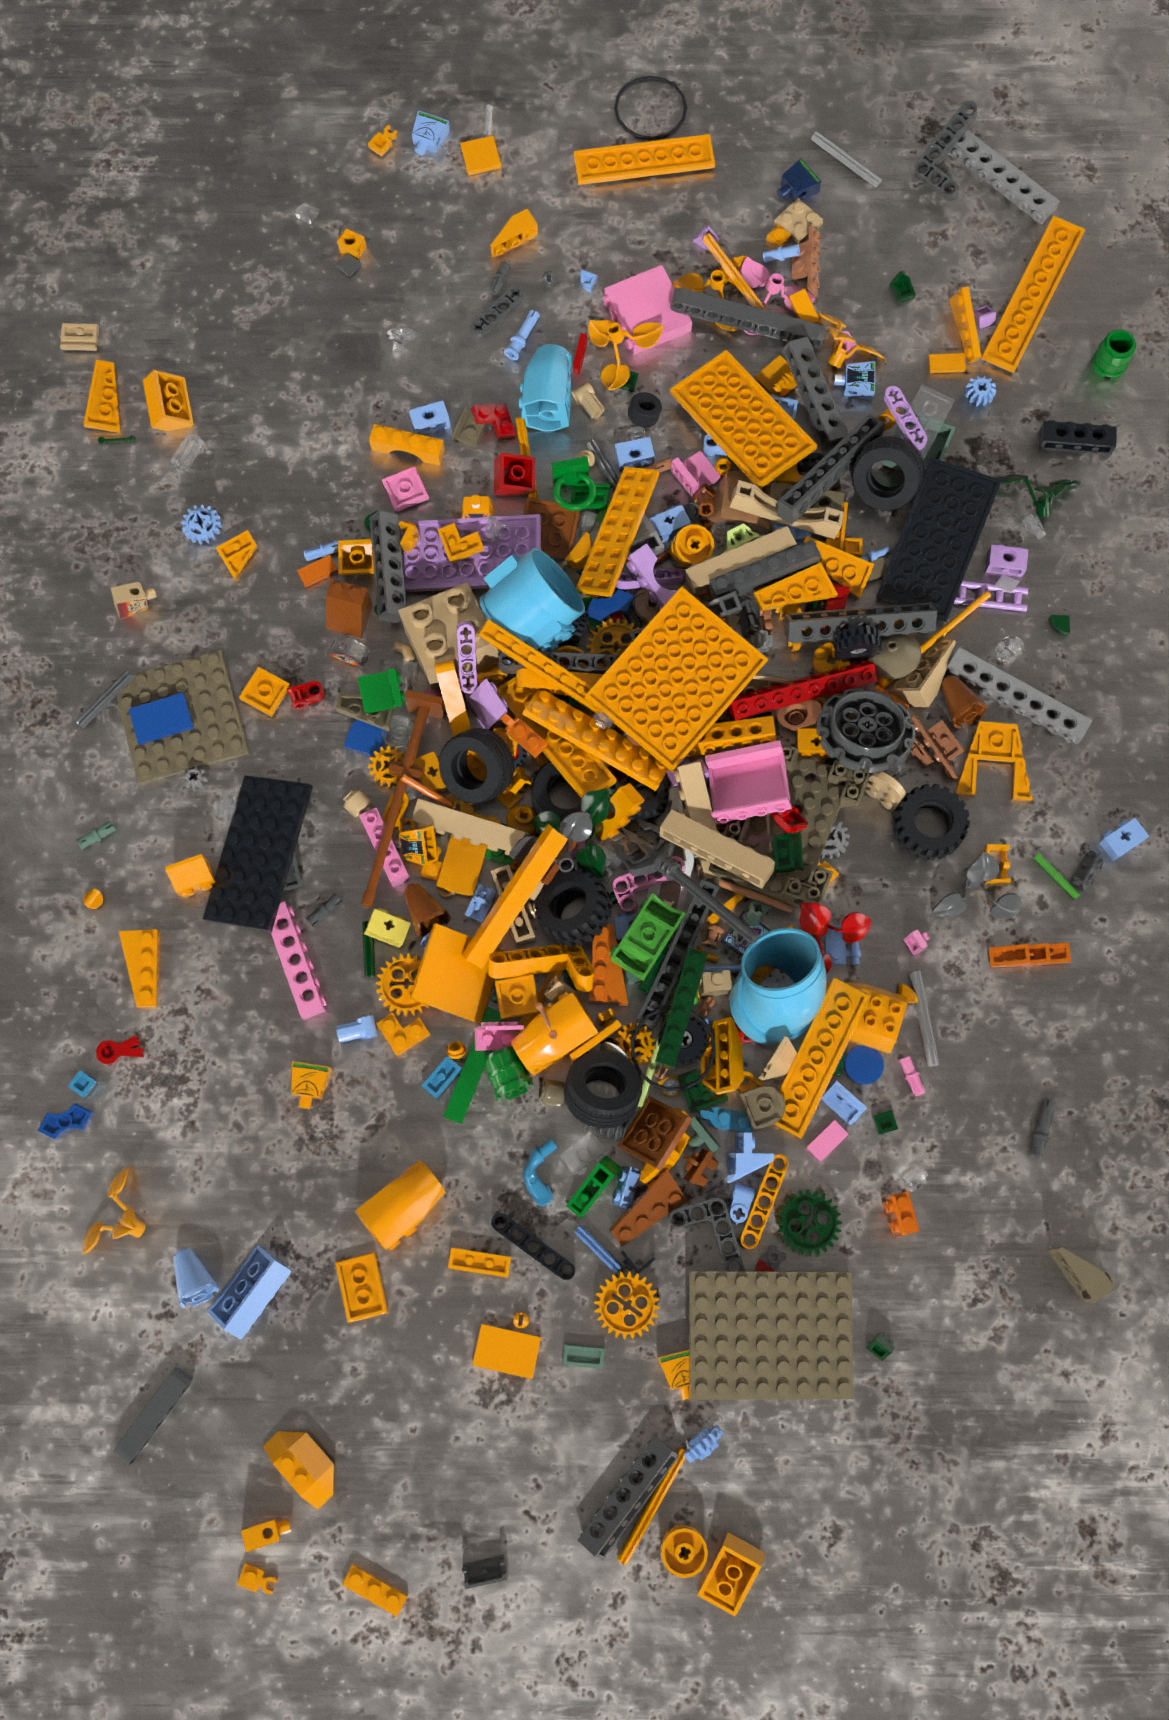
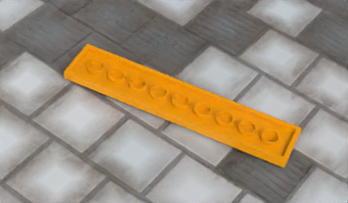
(1033, 294)

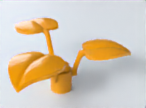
(718, 278)
(603, 331)
(838, 353)
(127, 1223)

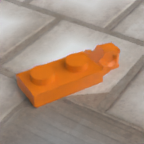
(524, 735)

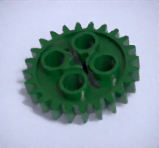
(792, 1213)

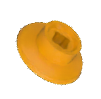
(514, 821)

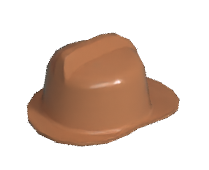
(799, 714)

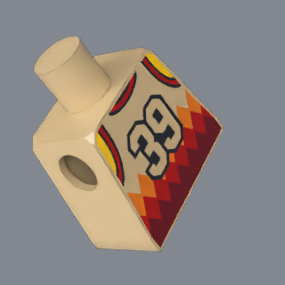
(131, 598)

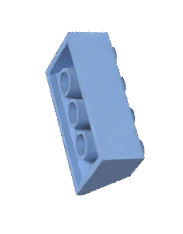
(249, 1292)

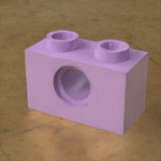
(998, 565)

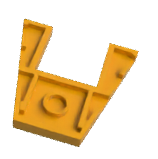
(995, 743)

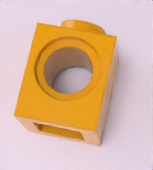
(355, 249)

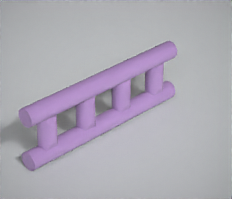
(998, 603)

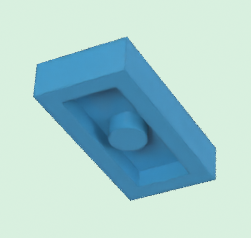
(441, 1077)

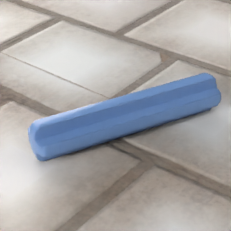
(598, 1249)

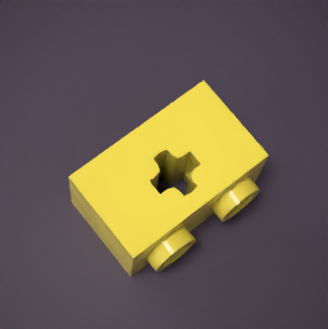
(377, 927)

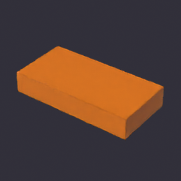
(317, 571)

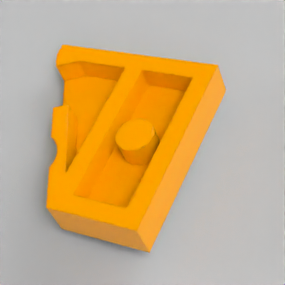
(237, 552)

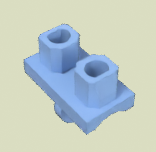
(480, 903)

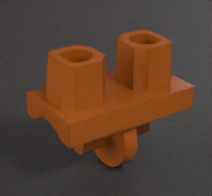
(697, 1164)

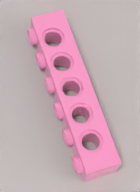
(316, 1004)

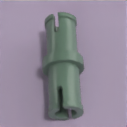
(96, 835)

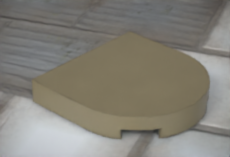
(763, 1106)

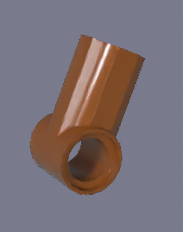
(704, 499)

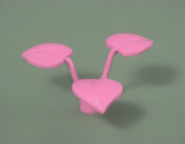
(757, 274)

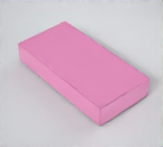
(827, 1141)

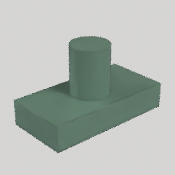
(702, 1136)

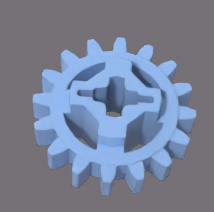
(192, 524)
(703, 1443)

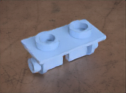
(622, 1195)

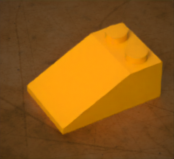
(731, 1574)

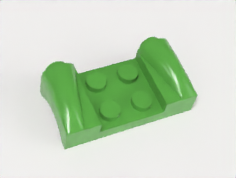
(646, 937)

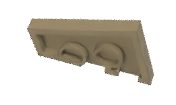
(352, 706)

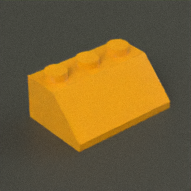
(167, 401)

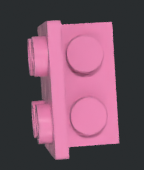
(694, 472)
(495, 1037)

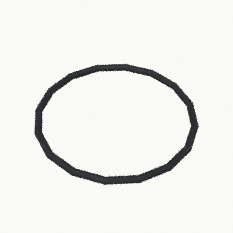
(658, 79)
(672, 1088)

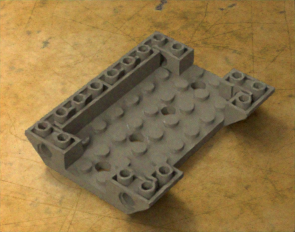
(820, 803)

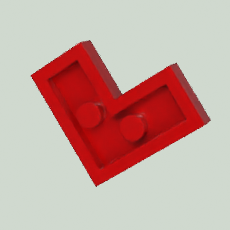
(496, 414)

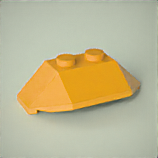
(727, 1066)
(302, 1465)

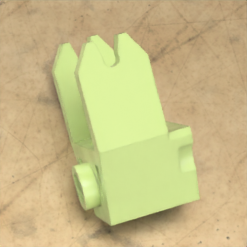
(741, 533)

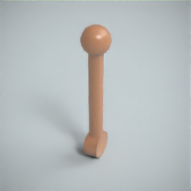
(539, 1006)

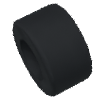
(644, 409)

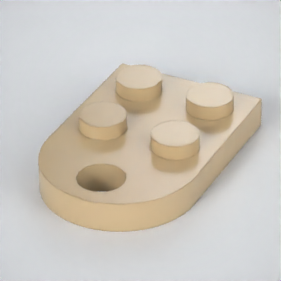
(885, 789)

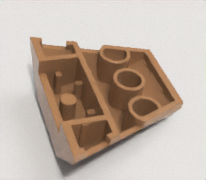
(724, 513)

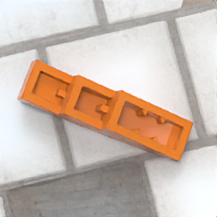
(1029, 955)

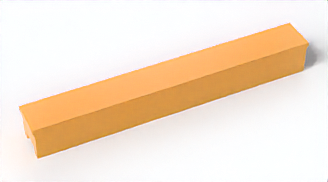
(514, 896)

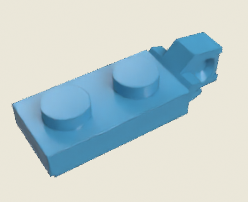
(727, 1119)

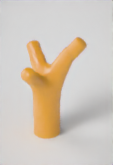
(710, 957)

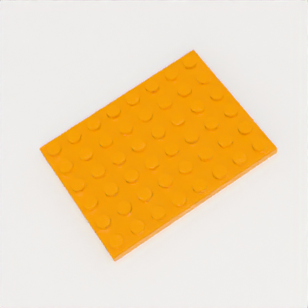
(676, 678)

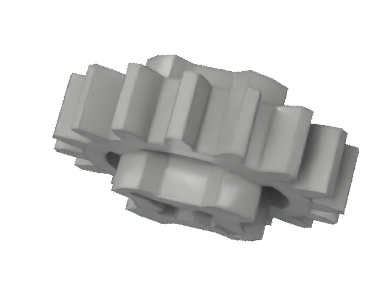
(835, 843)

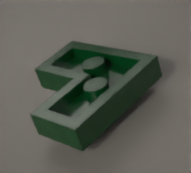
(697, 1095)

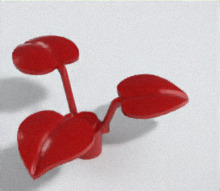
(815, 920)

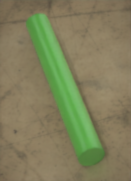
(1056, 875)

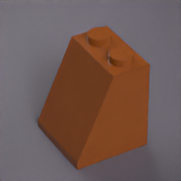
(347, 608)

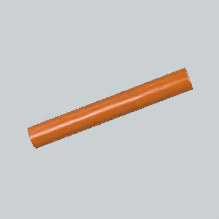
(427, 791)

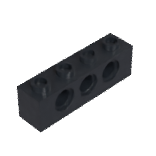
(1069, 442)

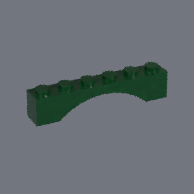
(680, 1009)

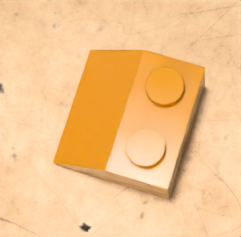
(191, 875)

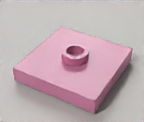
(405, 489)

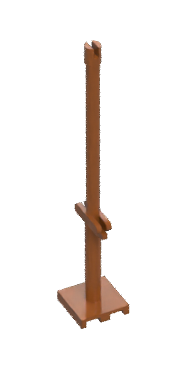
(424, 706)

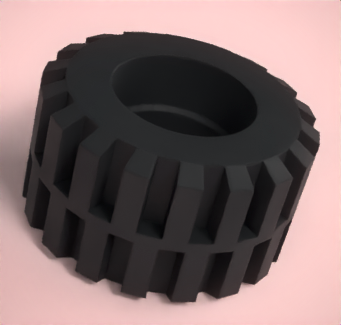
(658, 806)

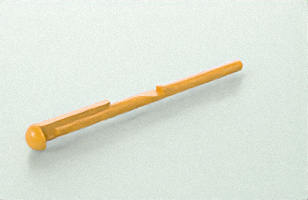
(942, 632)

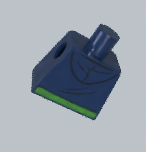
(799, 182)

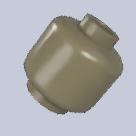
(552, 1093)

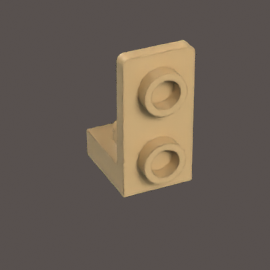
(557, 988)

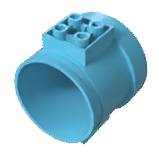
(532, 600)

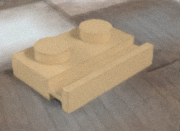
(79, 336)

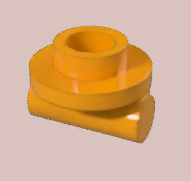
(93, 899)

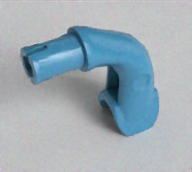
(539, 1192)

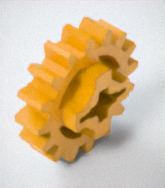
(383, 772)
(642, 1044)

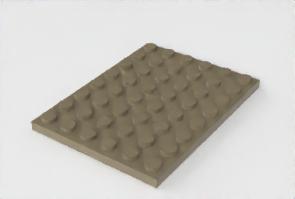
(770, 1335)

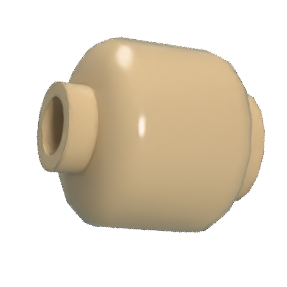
(356, 802)

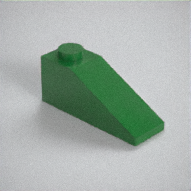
(593, 1186)

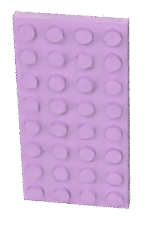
(429, 566)

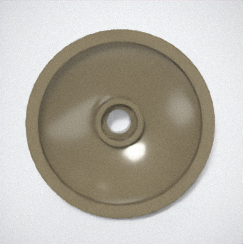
(897, 661)

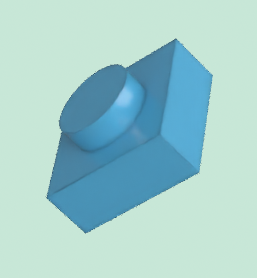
(82, 1083)

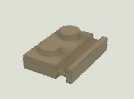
(467, 430)

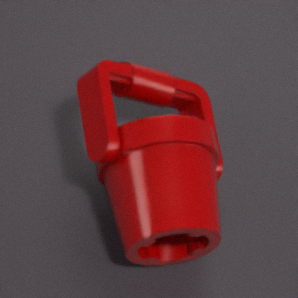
(784, 818)

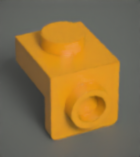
(410, 537)

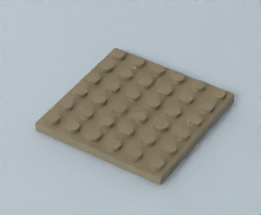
(212, 708)

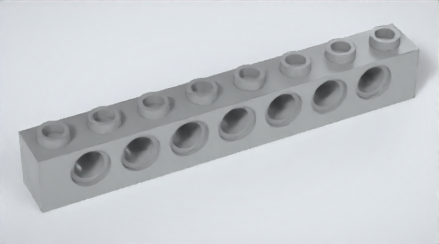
(1004, 176)
(1028, 695)

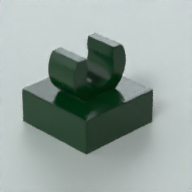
(881, 1347)

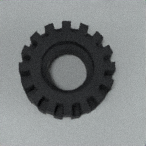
(579, 624)

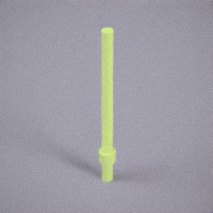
(651, 1067)

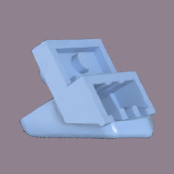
(743, 1160)

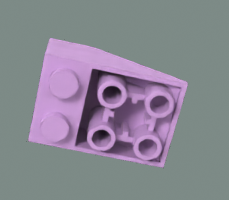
(487, 705)

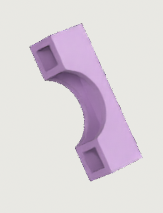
(642, 564)

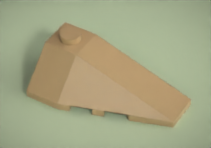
(924, 682)

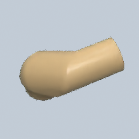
(405, 650)

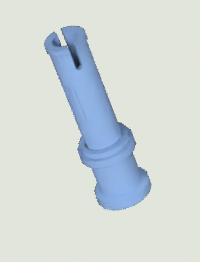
(519, 341)

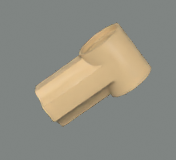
(586, 397)

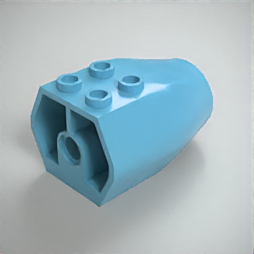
(547, 389)

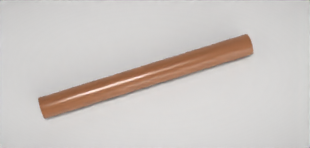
(755, 895)

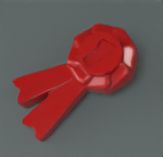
(109, 1051)

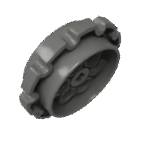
(865, 730)

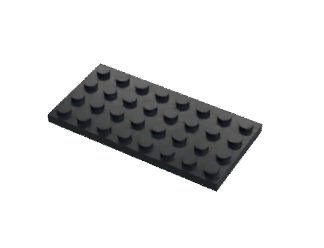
(939, 537)
(258, 853)

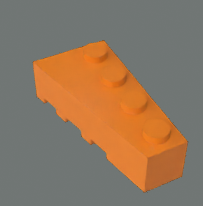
(608, 977)

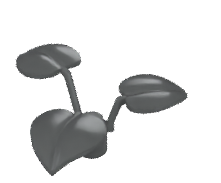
(574, 826)
(982, 869)

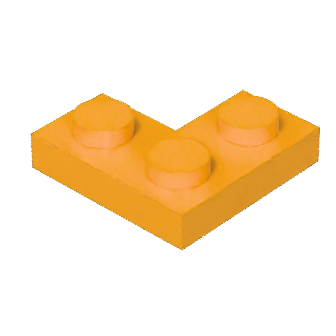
(457, 547)
(402, 1038)

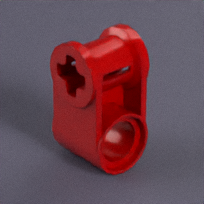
(304, 694)

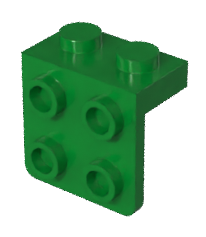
(381, 691)

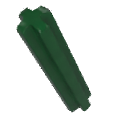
(368, 953)

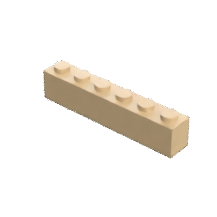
(747, 553)
(696, 804)
(466, 826)
(717, 848)

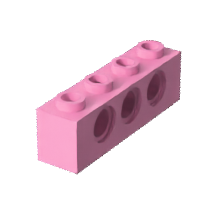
(393, 864)

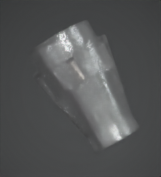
(586, 523)
(1033, 526)

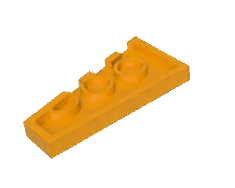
(102, 403)

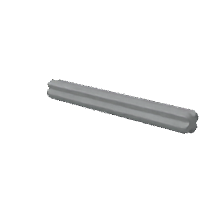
(846, 159)
(924, 1019)

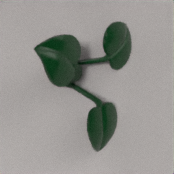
(1043, 505)
(597, 805)

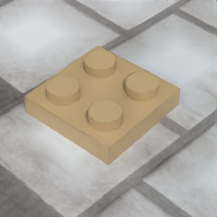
(797, 220)

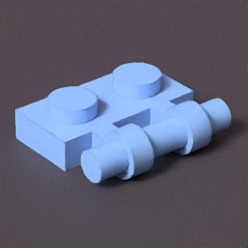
(836, 948)

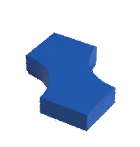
(602, 608)
(56, 1124)

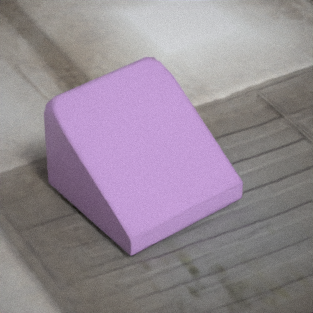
(704, 231)
(984, 316)

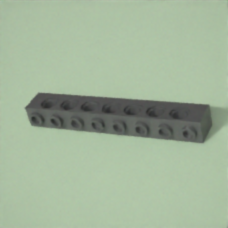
(828, 470)
(870, 616)
(675, 957)

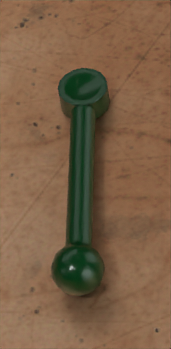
(102, 440)

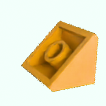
(355, 557)

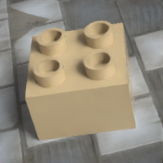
(433, 626)

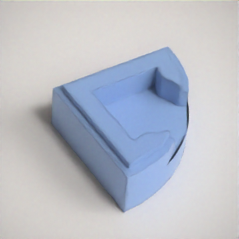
(588, 280)

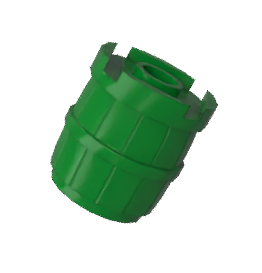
(1114, 354)
(507, 1074)

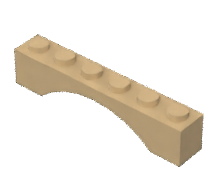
(752, 500)

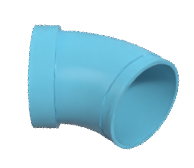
(774, 1013)

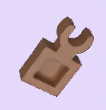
(766, 619)

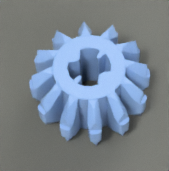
(980, 390)

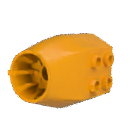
(881, 1018)
(570, 1023)
(401, 1205)

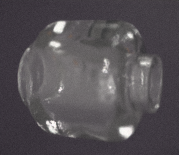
(1009, 649)
(911, 1176)

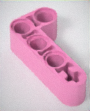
(633, 887)

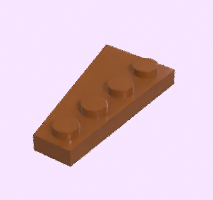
(656, 1203)

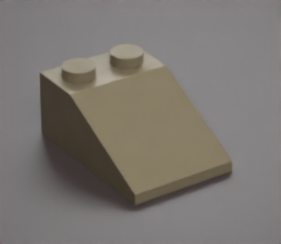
(1086, 1278)

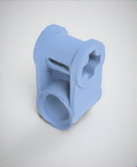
(740, 1200)

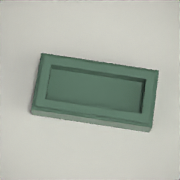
(583, 1356)

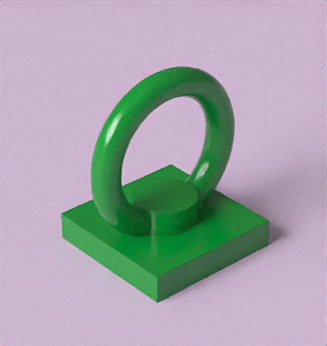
(570, 473)

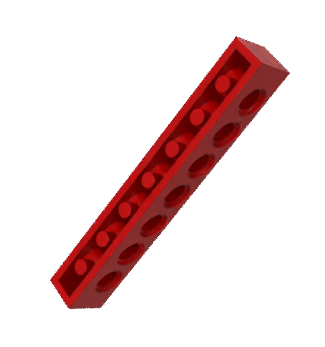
(802, 689)

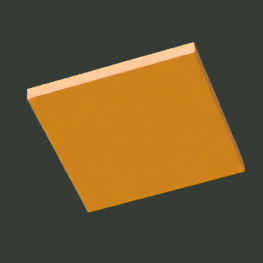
(449, 980)

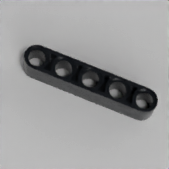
(526, 1239)

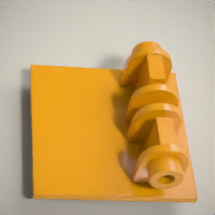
(777, 377)

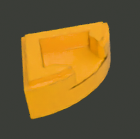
(908, 992)

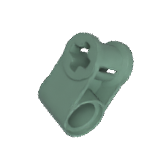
(756, 912)

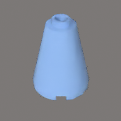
(192, 1279)

